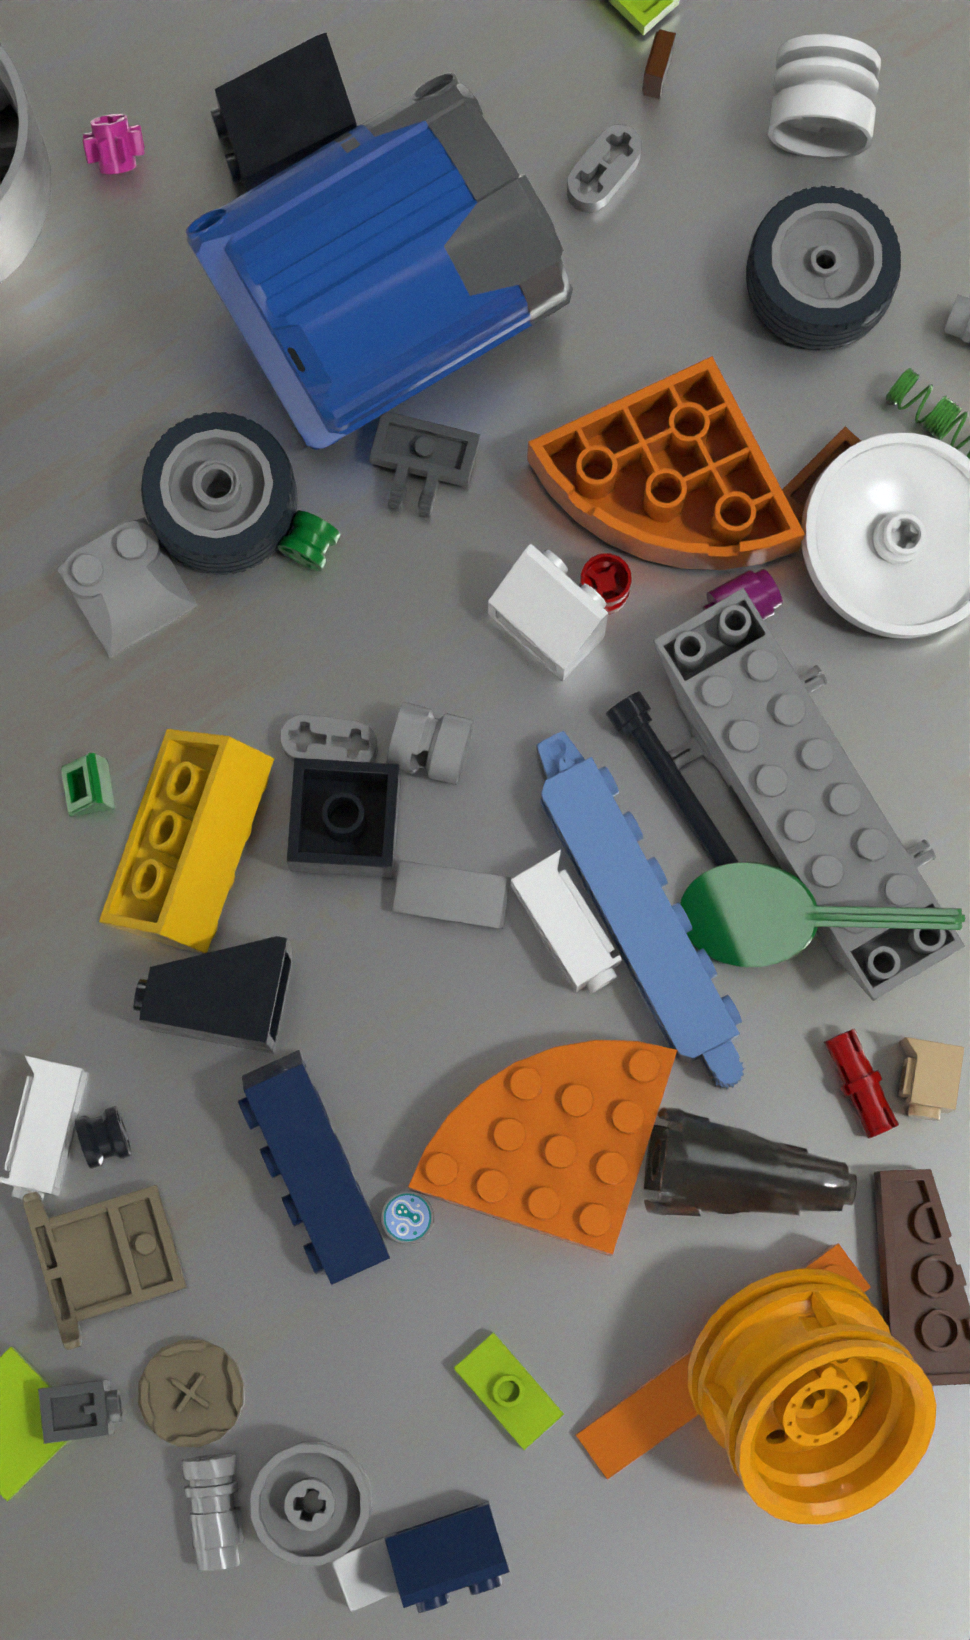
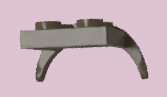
(104, 1257)

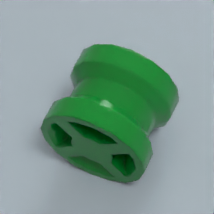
(309, 540)

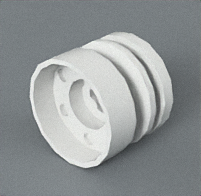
(824, 96)

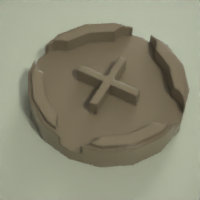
(191, 1393)

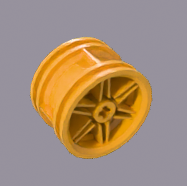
(811, 1396)

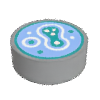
(407, 1217)

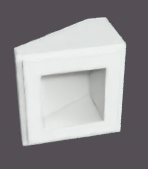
(366, 1574)

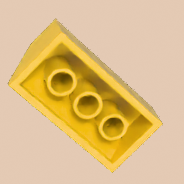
(187, 839)

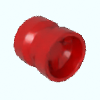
(608, 574)

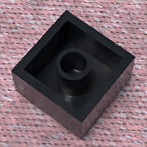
(344, 817)

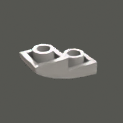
(451, 894)

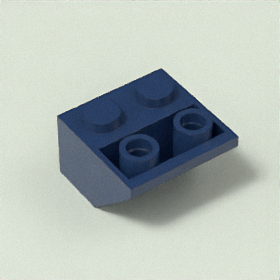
(447, 1556)

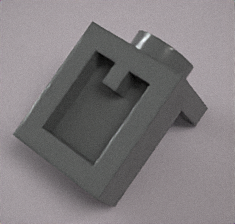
(79, 1411)

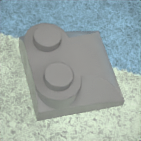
(126, 585)

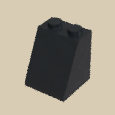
(282, 111)
(220, 995)

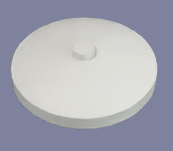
(892, 535)

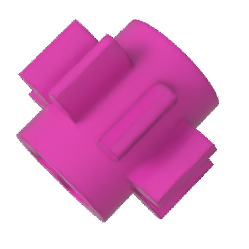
(113, 144)

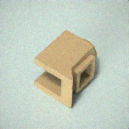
(930, 1077)

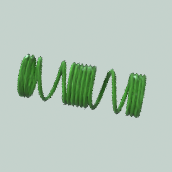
(942, 416)

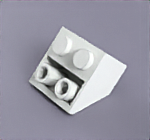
(549, 611)

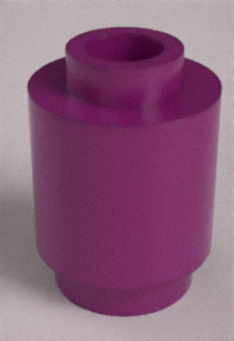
(759, 587)

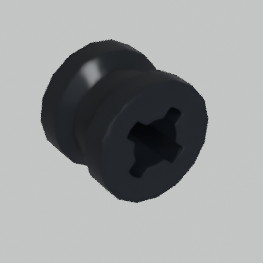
(103, 1137)

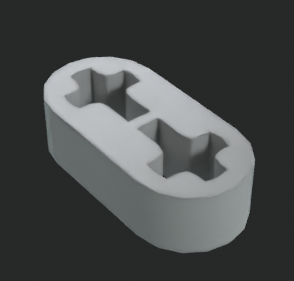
(612, 174)
(331, 730)

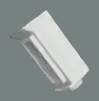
(566, 925)
(44, 1128)

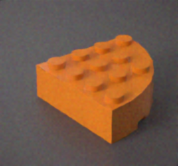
(671, 476)
(553, 1140)

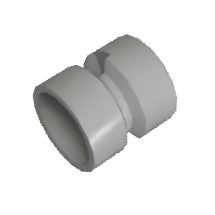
(430, 742)

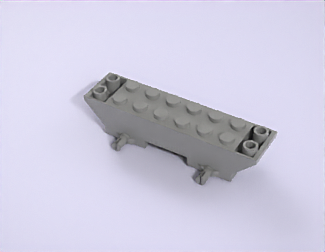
(799, 786)

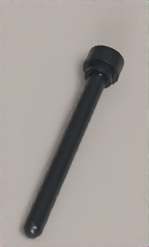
(633, 719)

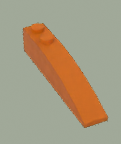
(665, 1400)

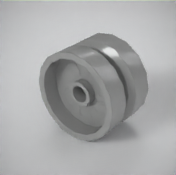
(279, 1511)

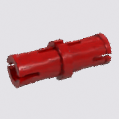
(861, 1083)

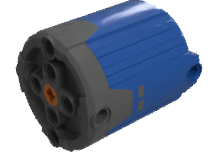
(383, 261)

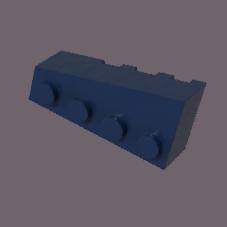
(313, 1168)

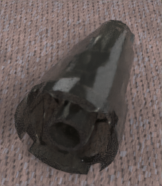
(732, 1171)

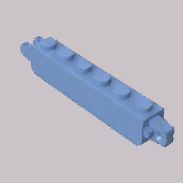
(637, 911)

